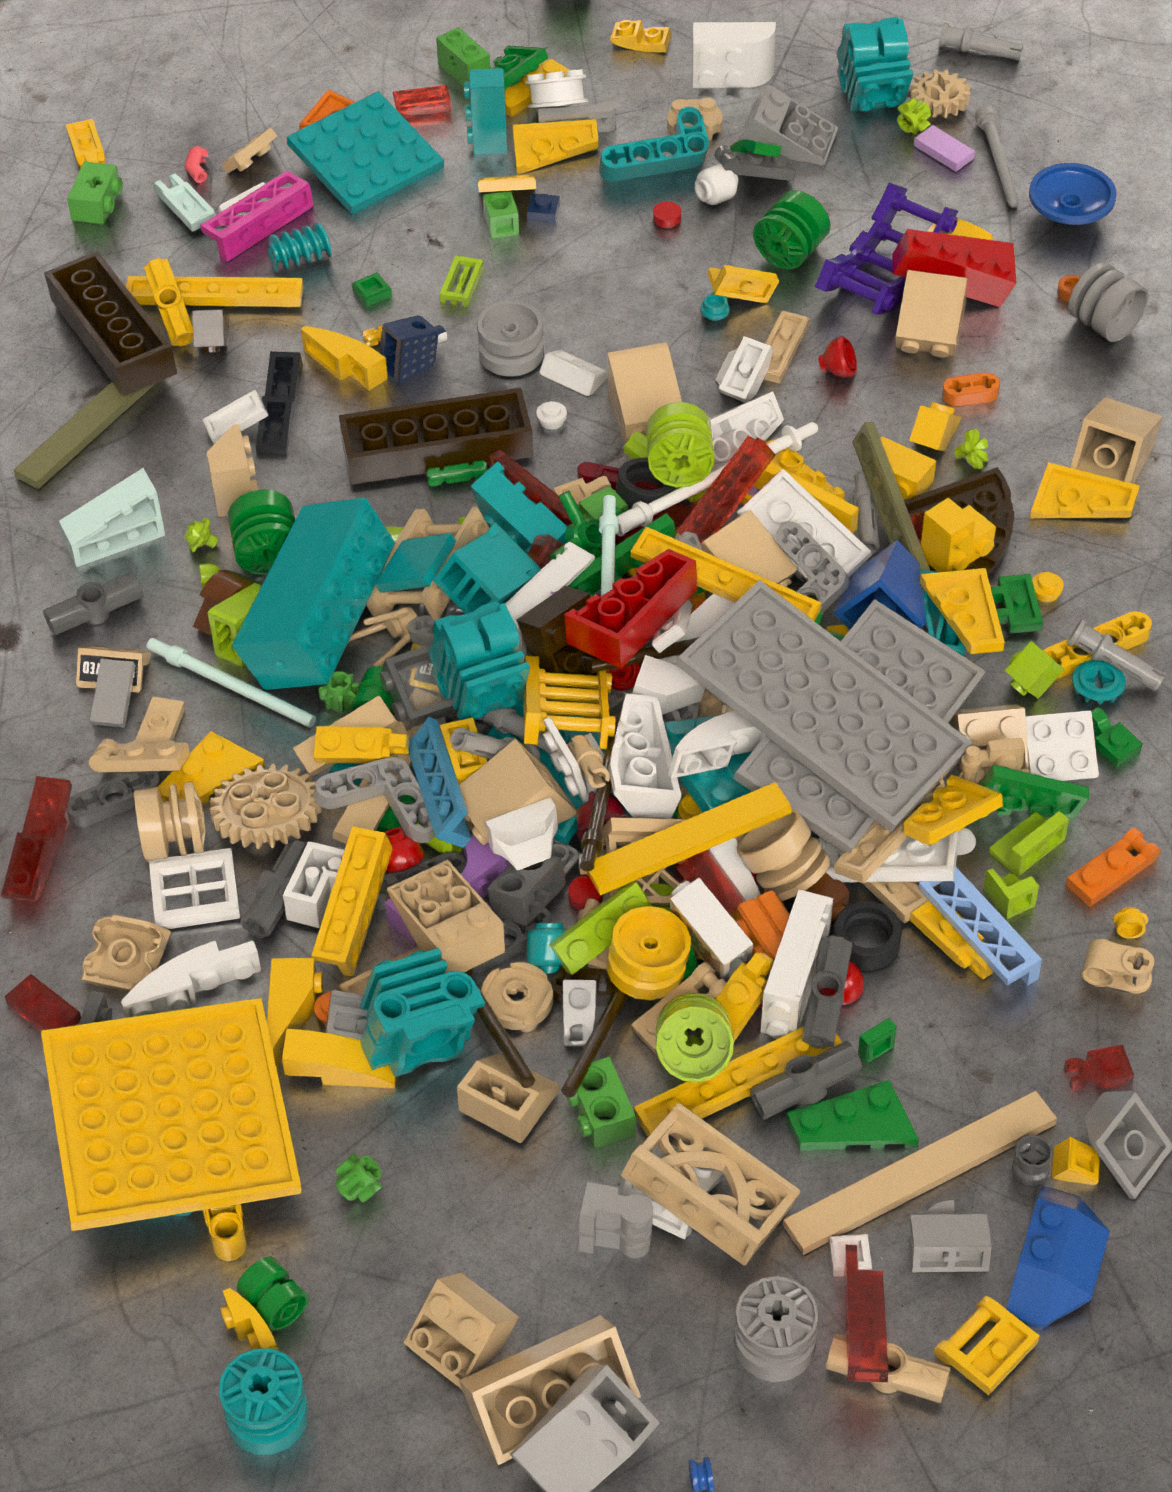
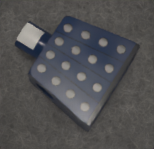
(410, 347)

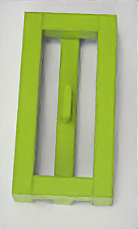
(457, 295)

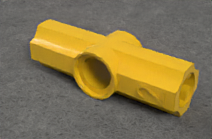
(165, 289)

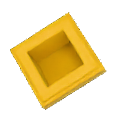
(1075, 1162)

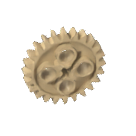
(265, 806)

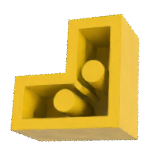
(955, 536)

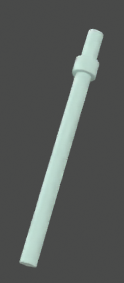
(608, 528)
(179, 657)

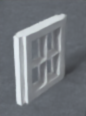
(198, 913)

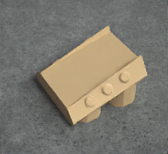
(123, 952)

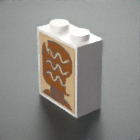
(711, 928)

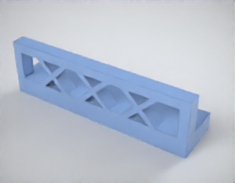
(987, 921)

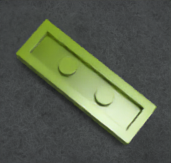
(594, 931)

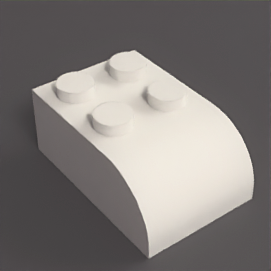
(733, 54)

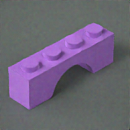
(480, 871)

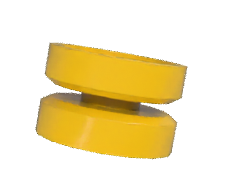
(648, 953)

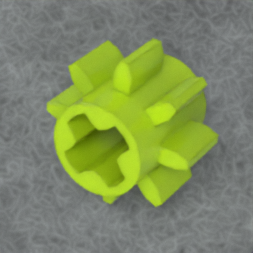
(914, 116)

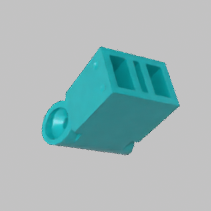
(486, 571)

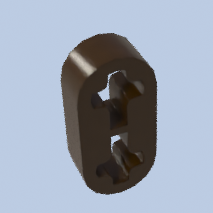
(600, 975)

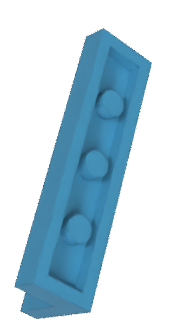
(439, 784)

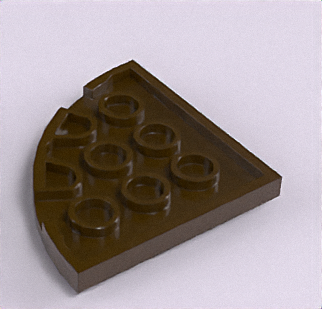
(987, 495)

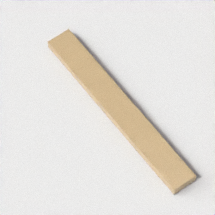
(918, 1172)

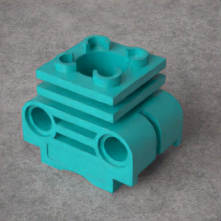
(874, 64)
(479, 661)
(417, 1012)

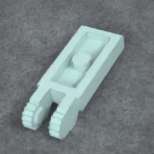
(184, 202)

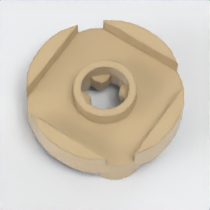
(710, 112)
(536, 990)

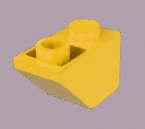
(935, 426)

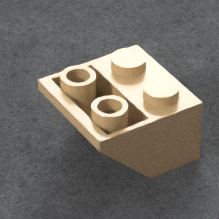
(231, 469)
(992, 724)
(498, 1099)
(460, 1327)

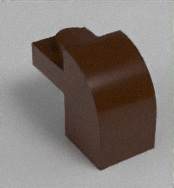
(217, 589)

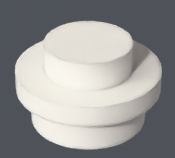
(551, 415)

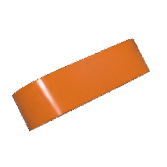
(971, 389)

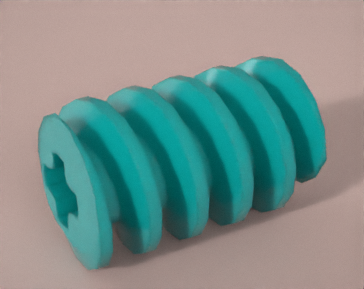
(298, 245)

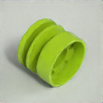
(680, 444)
(694, 1057)

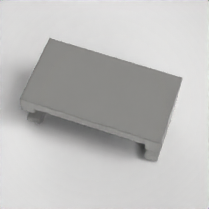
(950, 1243)

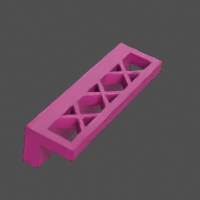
(264, 216)

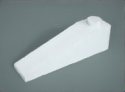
(642, 760)

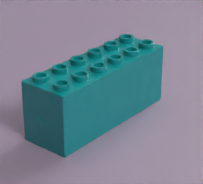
(314, 594)

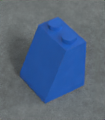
(890, 579)

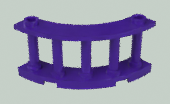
(845, 270)

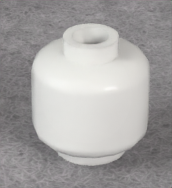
(716, 185)

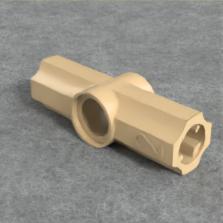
(911, 1374)

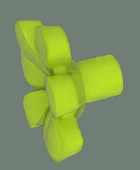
(973, 449)

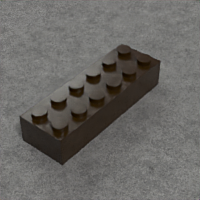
(111, 323)
(435, 434)

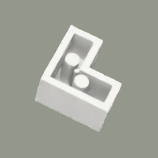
(312, 884)

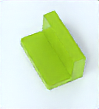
(1030, 841)

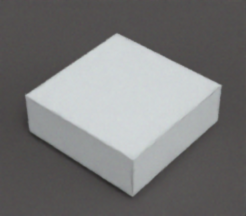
(837, 1252)

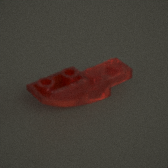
(39, 842)

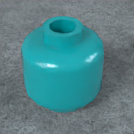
(539, 951)

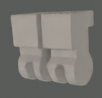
(615, 1221)

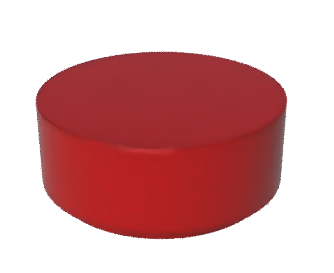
(667, 214)
(581, 890)

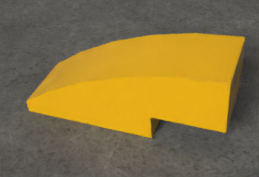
(345, 356)
(333, 1058)

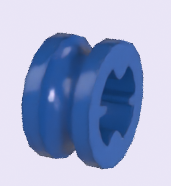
(701, 1475)

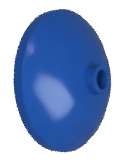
(1072, 193)

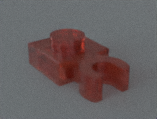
(1103, 1066)

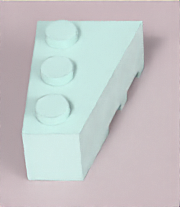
(114, 521)

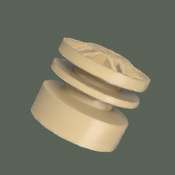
(169, 821)
(784, 856)

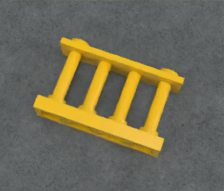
(538, 691)

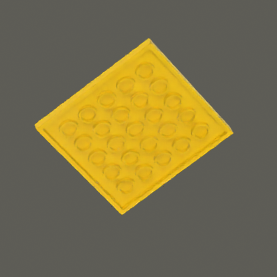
(168, 1114)

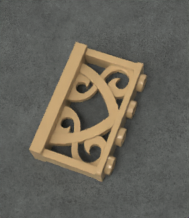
(707, 1214)

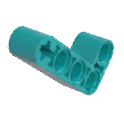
(614, 157)

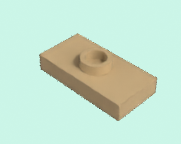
(161, 720)

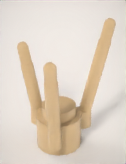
(396, 623)

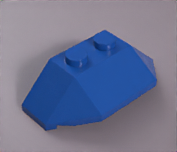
(1057, 1259)

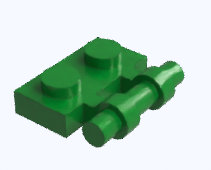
(1019, 603)

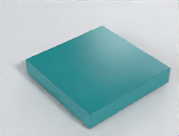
(415, 563)

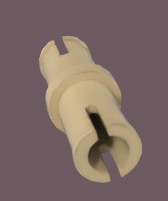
(589, 761)

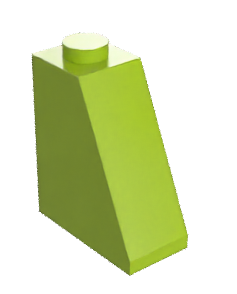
(227, 619)

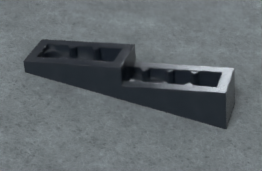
(279, 402)

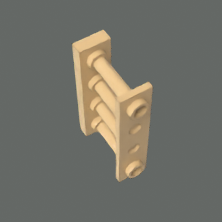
(432, 596)

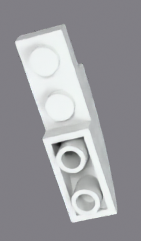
(713, 744)
(199, 969)

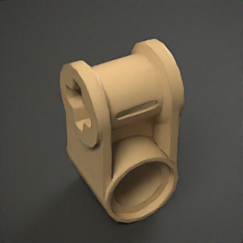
(1116, 965)

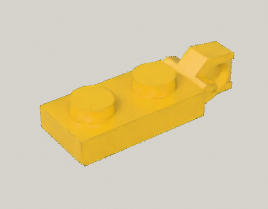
(85, 142)
(357, 744)
(947, 938)
(745, 991)

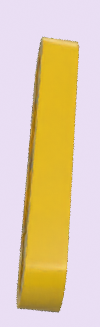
(1117, 628)

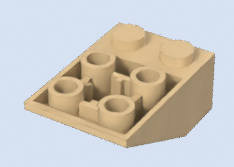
(449, 916)

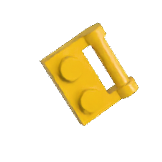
(996, 1353)

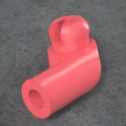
(192, 164)

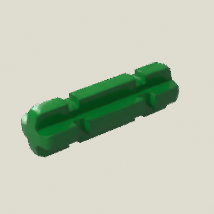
(456, 473)

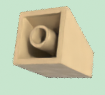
(931, 313)
(639, 385)
(1116, 440)
(751, 547)
(510, 783)

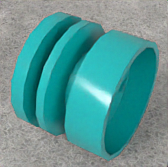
(267, 1420)

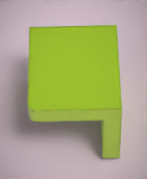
(1010, 893)

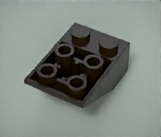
(546, 636)

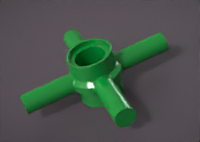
(582, 531)

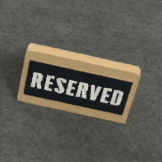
(89, 663)

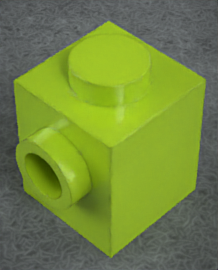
(1033, 670)

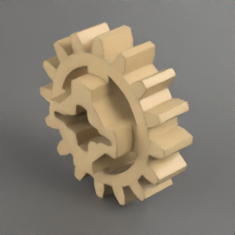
(941, 92)

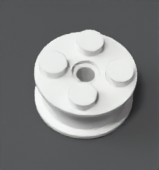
(556, 89)

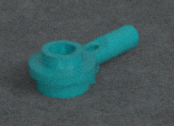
(715, 307)

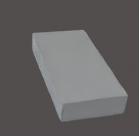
(112, 693)

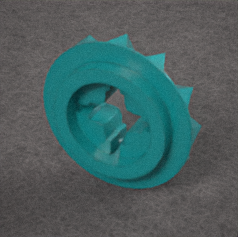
(1110, 677)

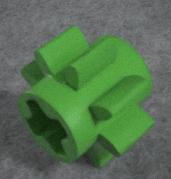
(339, 691)
(358, 1178)

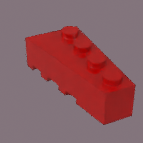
(984, 262)
(634, 610)

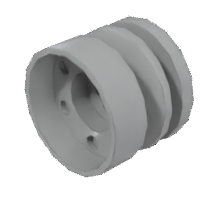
(1108, 301)
(776, 1348)

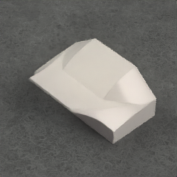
(744, 369)
(524, 834)

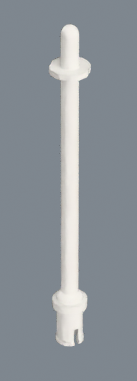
(643, 513)

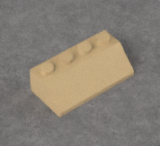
(521, 1389)

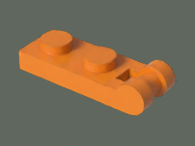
(1112, 867)

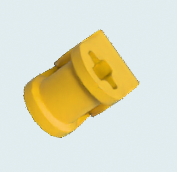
(224, 1222)

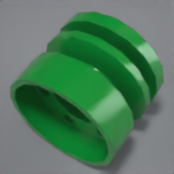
(791, 229)
(259, 528)

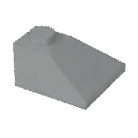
(1127, 1139)

